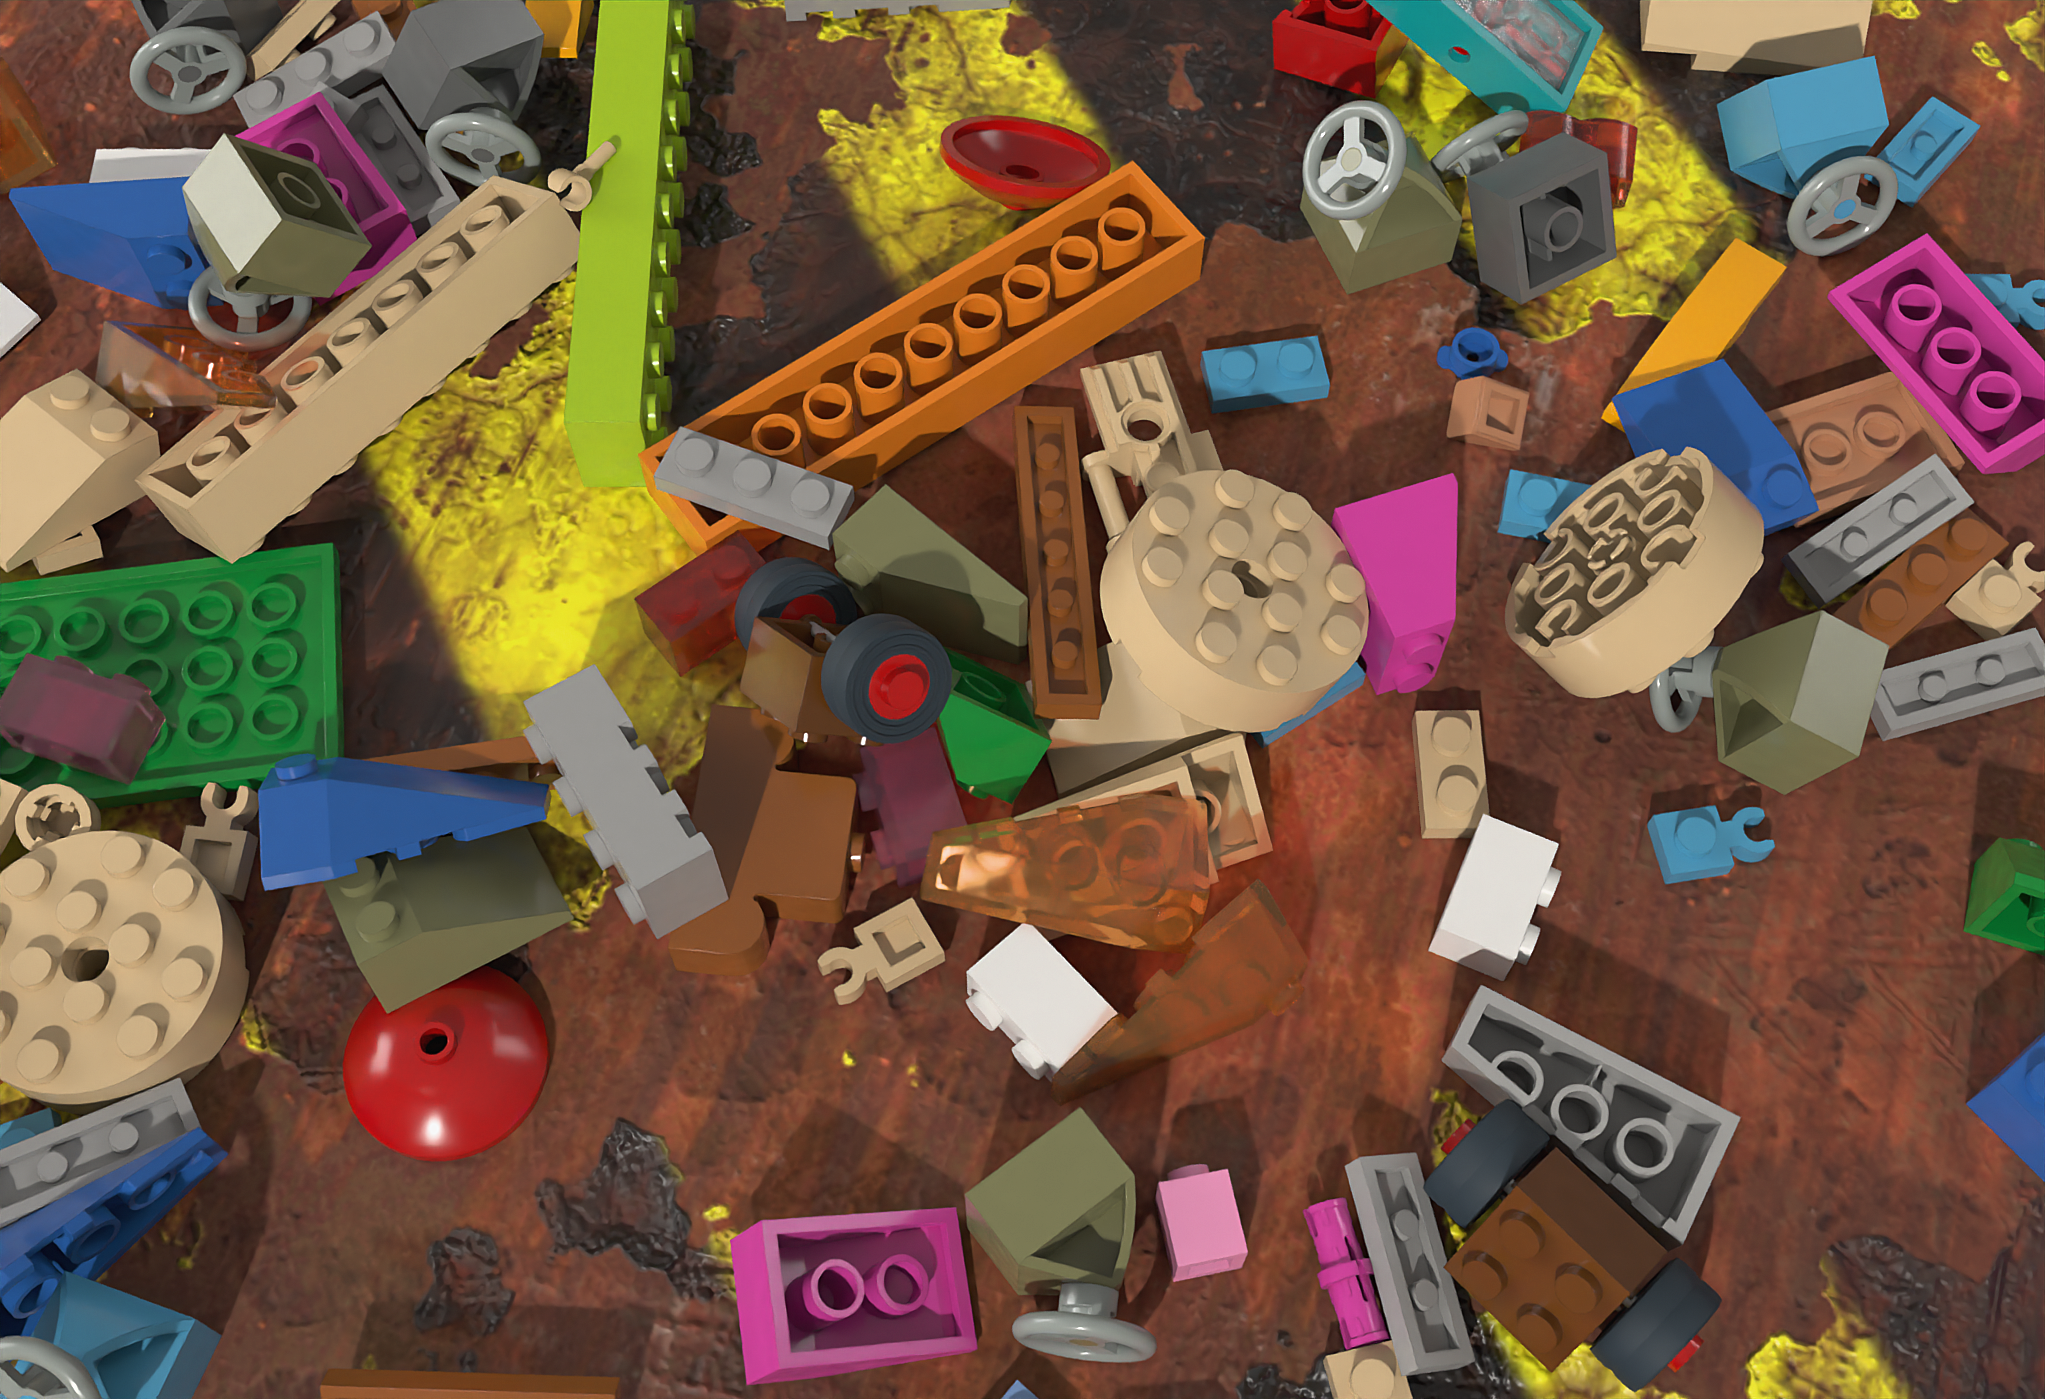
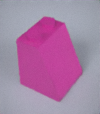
(1408, 561)

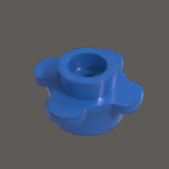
(1474, 344)

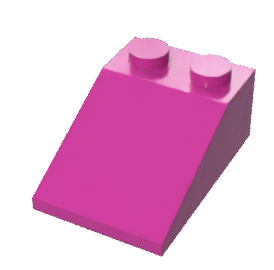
(318, 135)
(850, 1293)

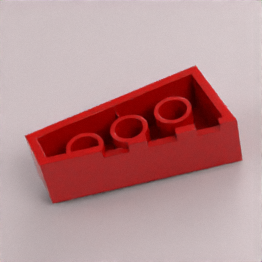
(1337, 44)

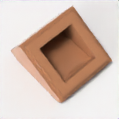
(1487, 413)

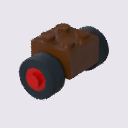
(828, 670)
(1563, 1254)

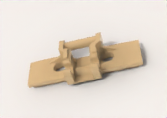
(1124, 394)

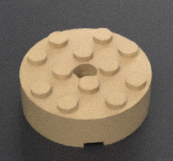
(1636, 574)
(1234, 600)
(166, 961)

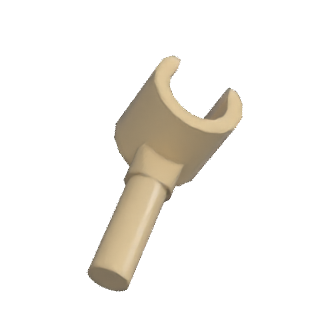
(581, 189)

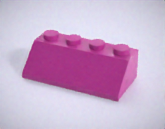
(1952, 353)

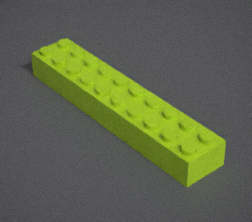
(629, 240)

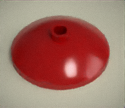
(1022, 160)
(469, 1091)

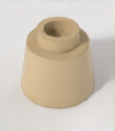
(54, 813)

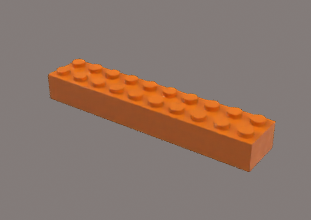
(953, 346)

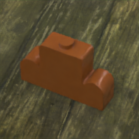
(776, 837)

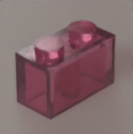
(79, 716)
(911, 799)

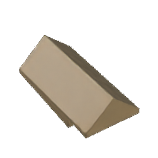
(1757, 34)
(1211, 773)

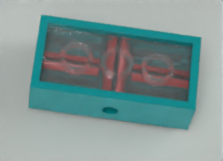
(1503, 50)

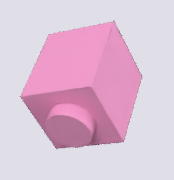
(1200, 1222)

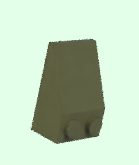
(915, 570)
(444, 910)

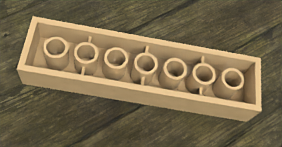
(365, 367)

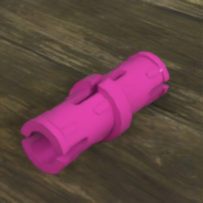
(1345, 1274)

